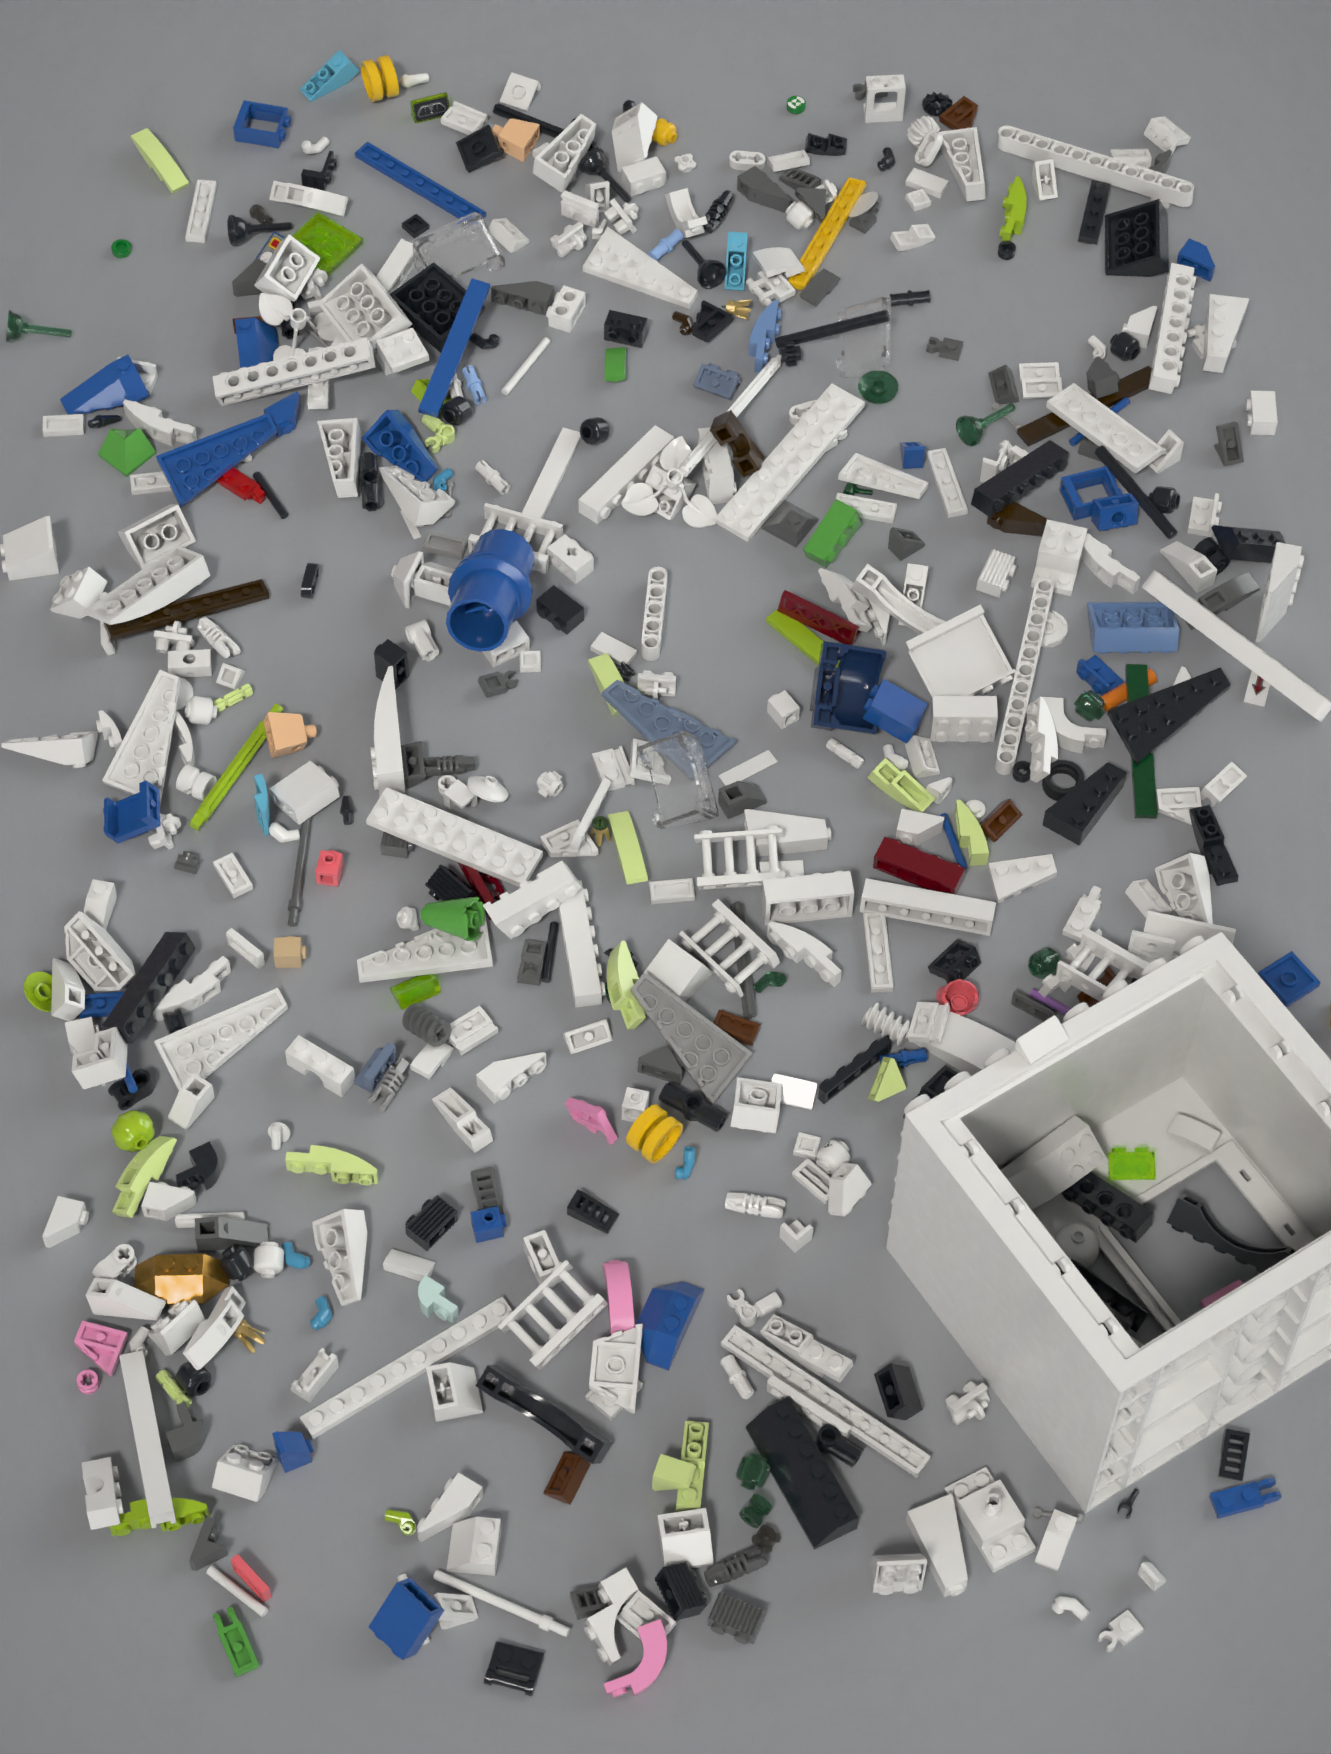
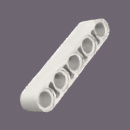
(654, 614)

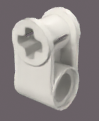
(116, 1265)

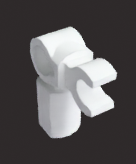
(747, 1313)

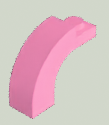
(619, 1296)
(654, 1656)

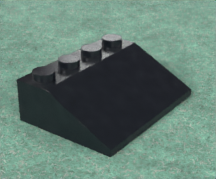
(1137, 241)
(431, 303)

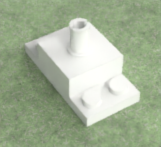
(991, 1519)

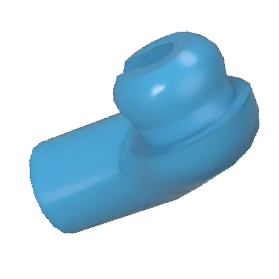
(294, 1259)

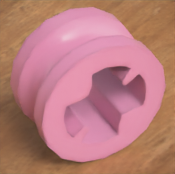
(80, 1381)

